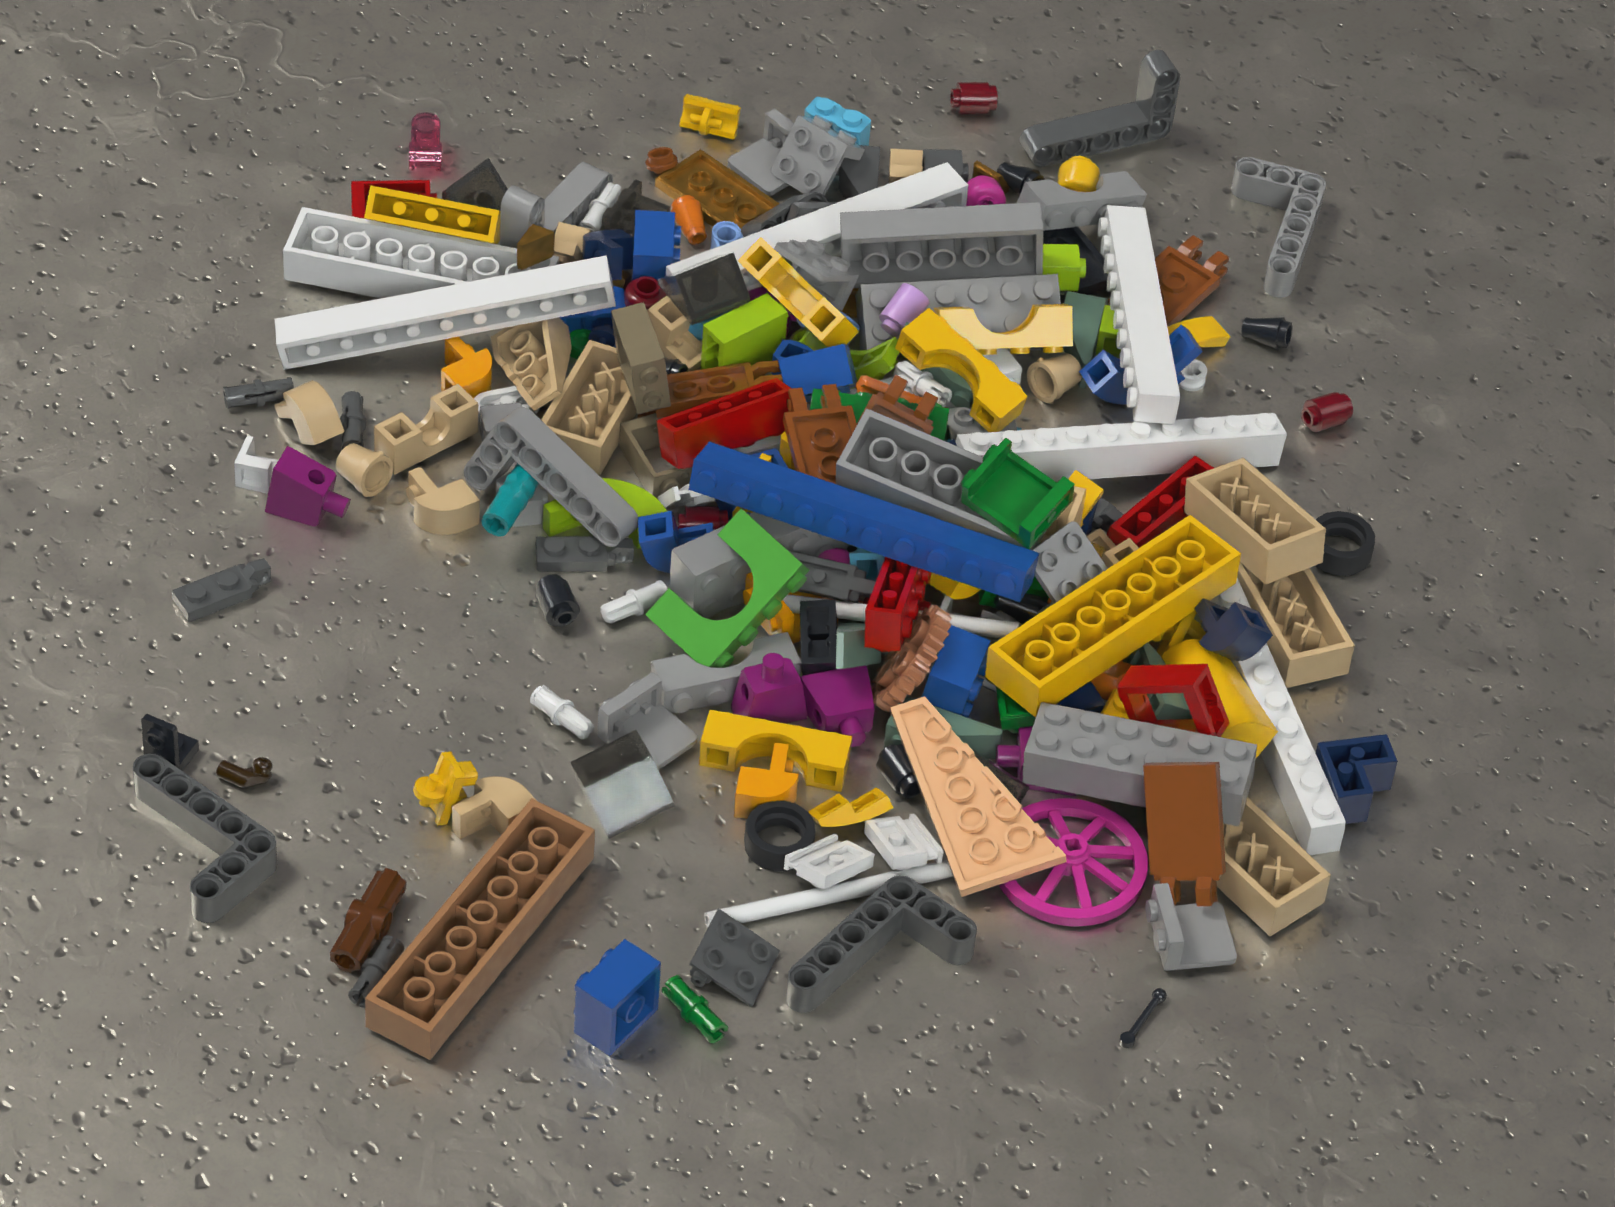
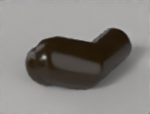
(246, 777)

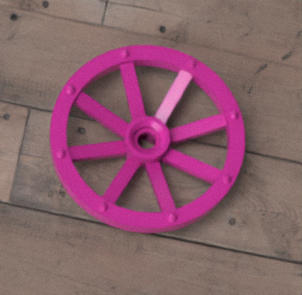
(1079, 858)

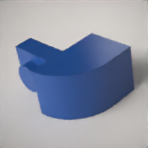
(661, 534)

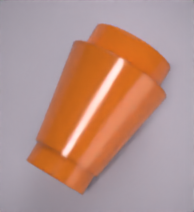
(690, 218)

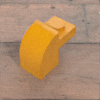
(466, 367)
(762, 785)

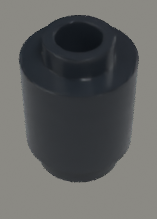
(556, 600)
(897, 770)

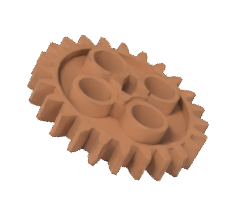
(910, 665)

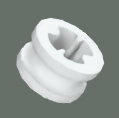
(1197, 380)

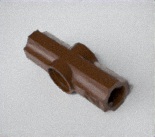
(368, 920)

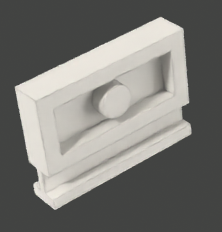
(683, 497)
(903, 842)
(829, 861)

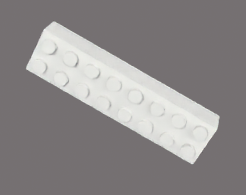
(386, 257)

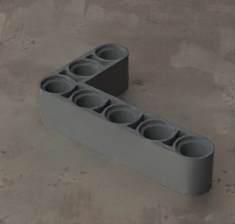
(1111, 127)
(244, 845)
(892, 908)

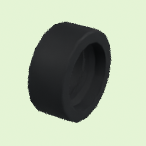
(1352, 527)
(776, 814)

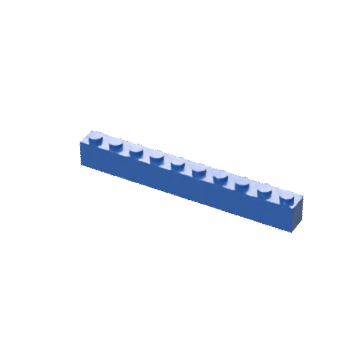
(864, 521)

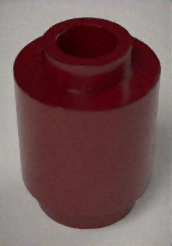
(974, 98)
(1326, 411)
(702, 515)

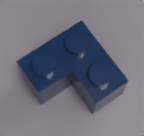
(1357, 770)

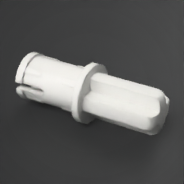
(597, 207)
(922, 382)
(633, 602)
(561, 712)

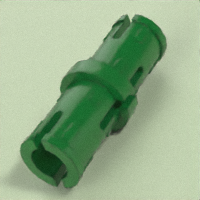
(694, 1009)

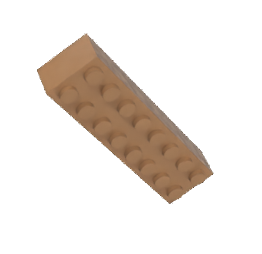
(479, 929)

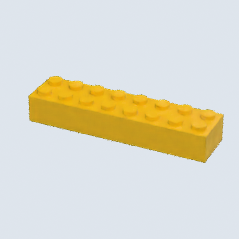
(1112, 615)

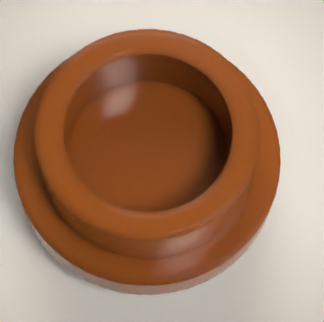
(661, 160)

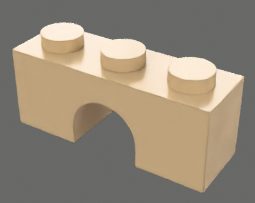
(449, 421)

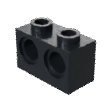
(818, 636)

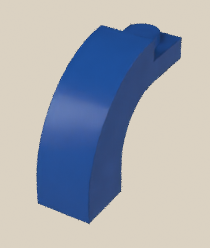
(1106, 377)

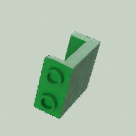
(1015, 494)

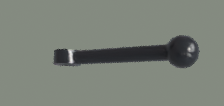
(1127, 1038)

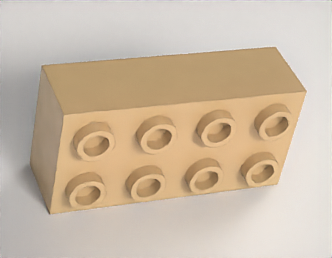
(592, 406)
(1255, 520)
(1306, 631)
(1269, 872)

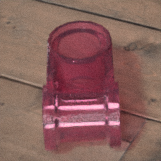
(425, 143)

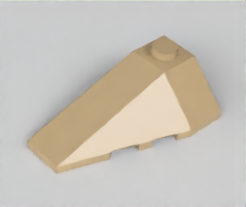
(534, 358)

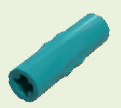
(509, 502)

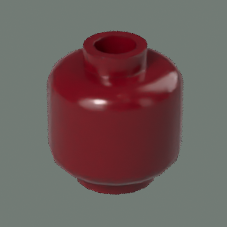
(643, 290)

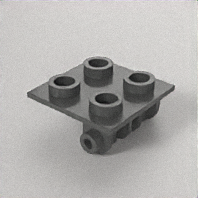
(732, 958)

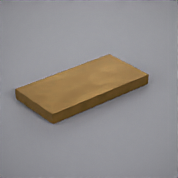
(717, 188)

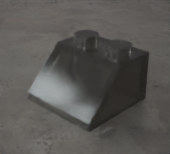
(622, 784)

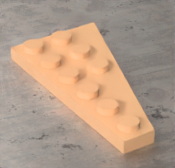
(973, 813)

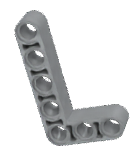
(1289, 190)
(565, 204)
(557, 469)

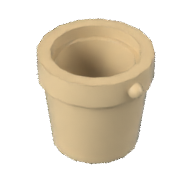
(1053, 376)
(365, 469)

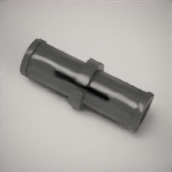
(257, 392)
(352, 419)
(375, 968)

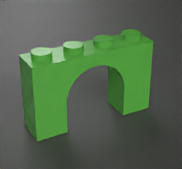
(774, 576)

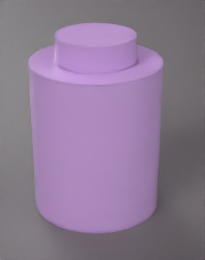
(903, 308)

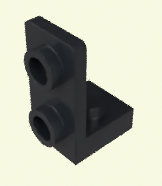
(164, 740)

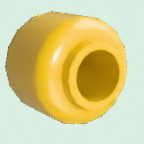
(1079, 174)

